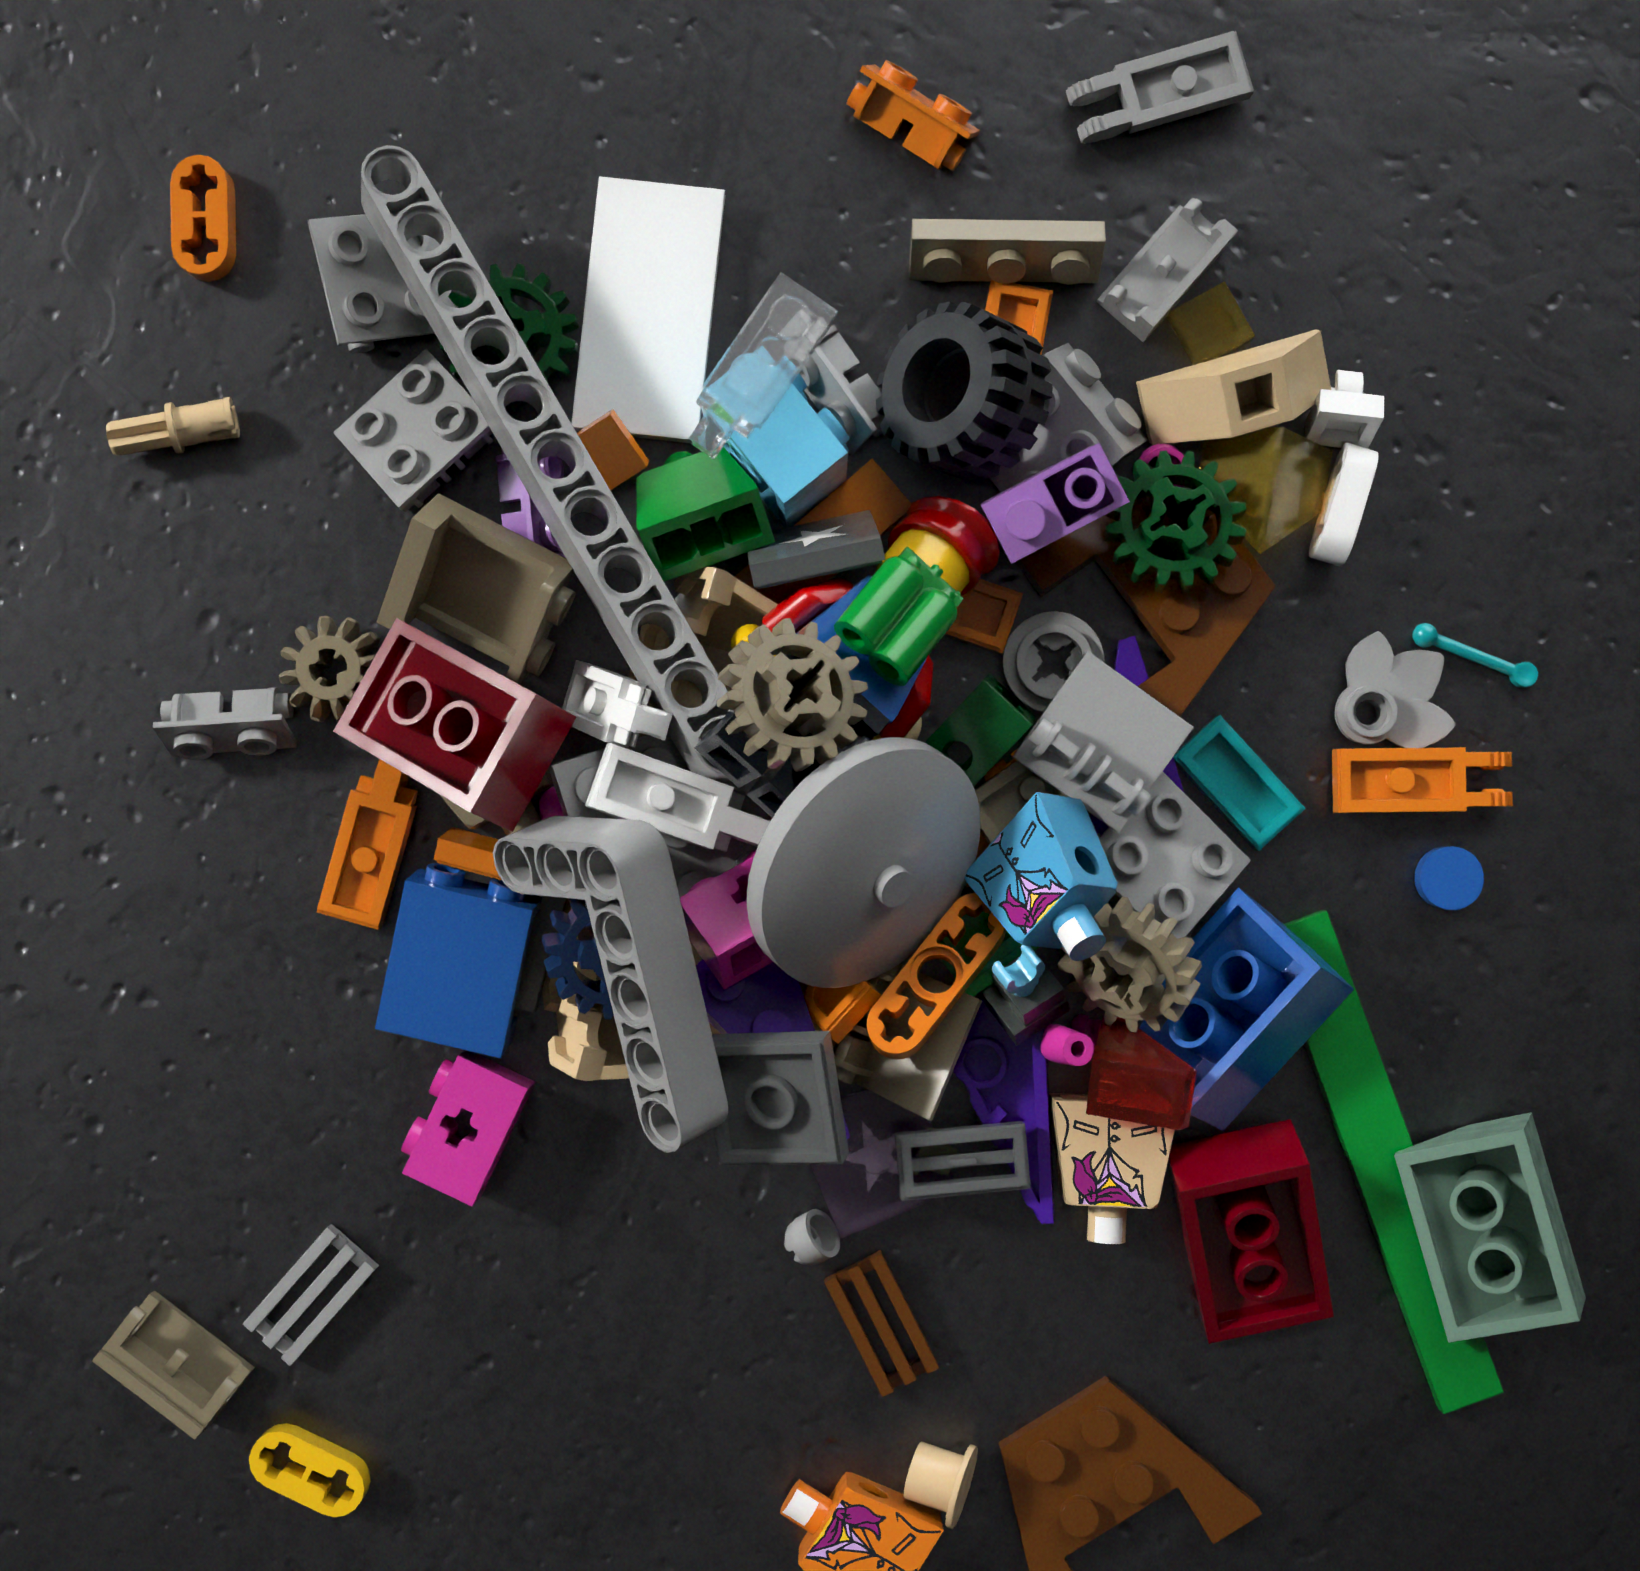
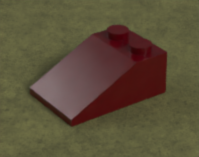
(454, 725)
(1251, 1230)

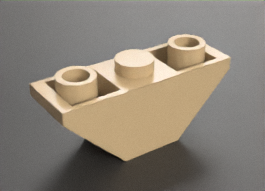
(1235, 391)

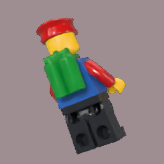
(883, 621)

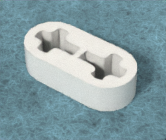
(1343, 504)

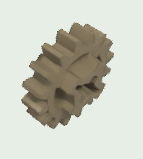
(822, 699)
(1131, 967)

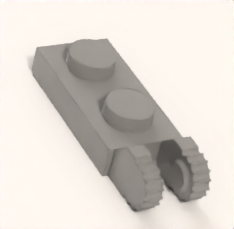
(1165, 87)

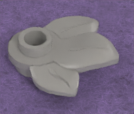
(1397, 690)

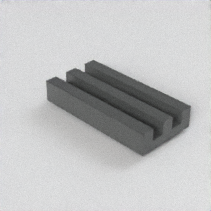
(907, 1165)

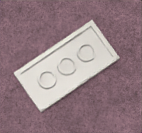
(649, 306)

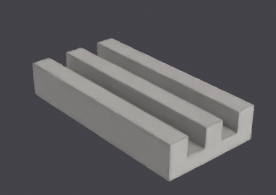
(274, 1334)

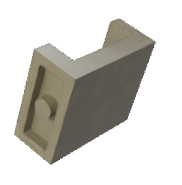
(480, 586)

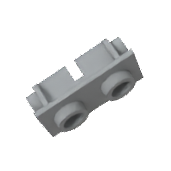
(851, 402)
(197, 726)

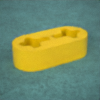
(302, 1483)

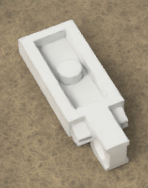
(612, 706)
(672, 800)

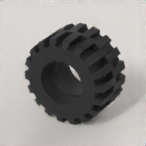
(1001, 399)

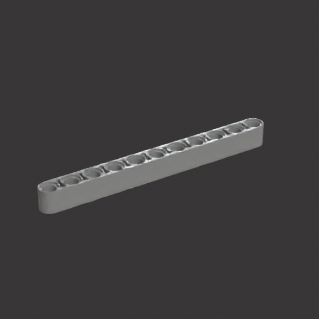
(550, 434)

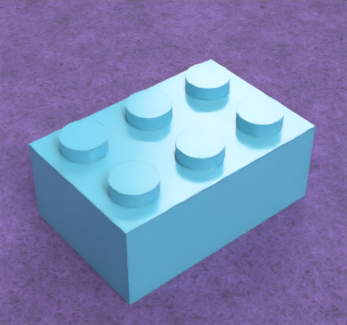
(793, 456)

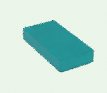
(1237, 783)

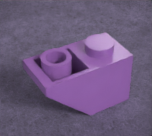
(1054, 502)

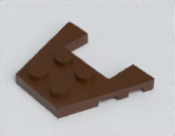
(1189, 627)
(1100, 1464)

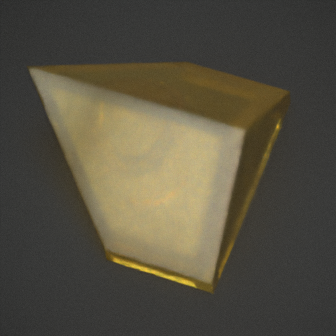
(1276, 476)

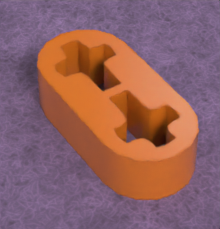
(188, 218)

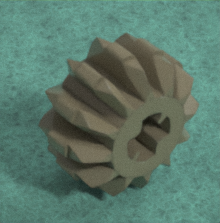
(317, 655)

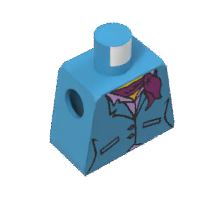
(1047, 877)

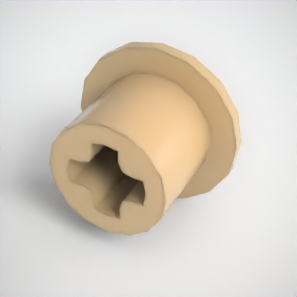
(941, 1479)

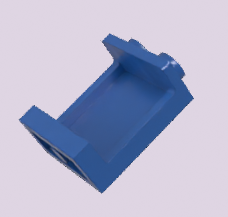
(457, 961)

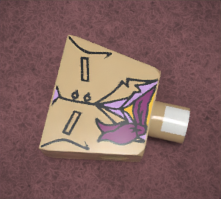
(1106, 1165)

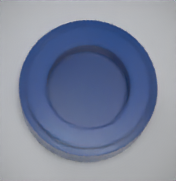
(1449, 878)

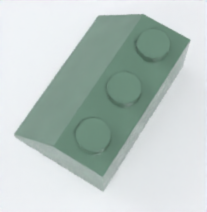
(1491, 1229)

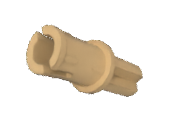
(174, 427)

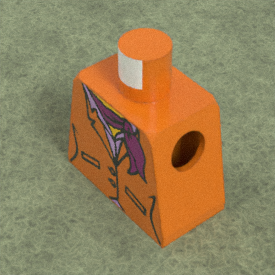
(861, 1527)

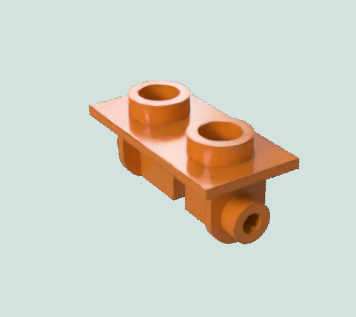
(935, 124)

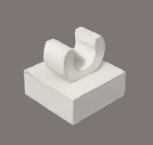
(1345, 413)

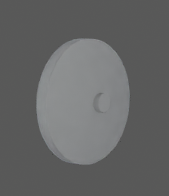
(863, 862)

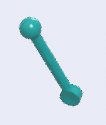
(1520, 674)

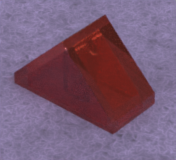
(1139, 1079)

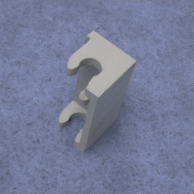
(1166, 269)

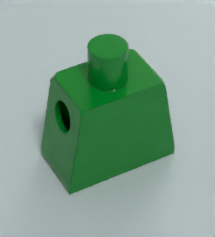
(699, 513)

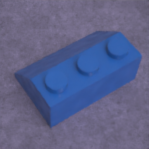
(1253, 1007)

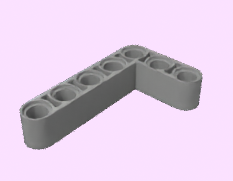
(644, 957)

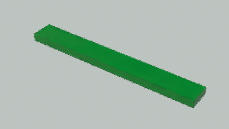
(1370, 1135)

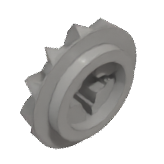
(1022, 659)

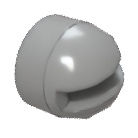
(812, 1238)

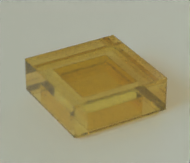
(1210, 325)

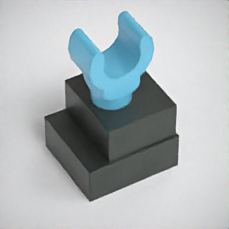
(1024, 996)

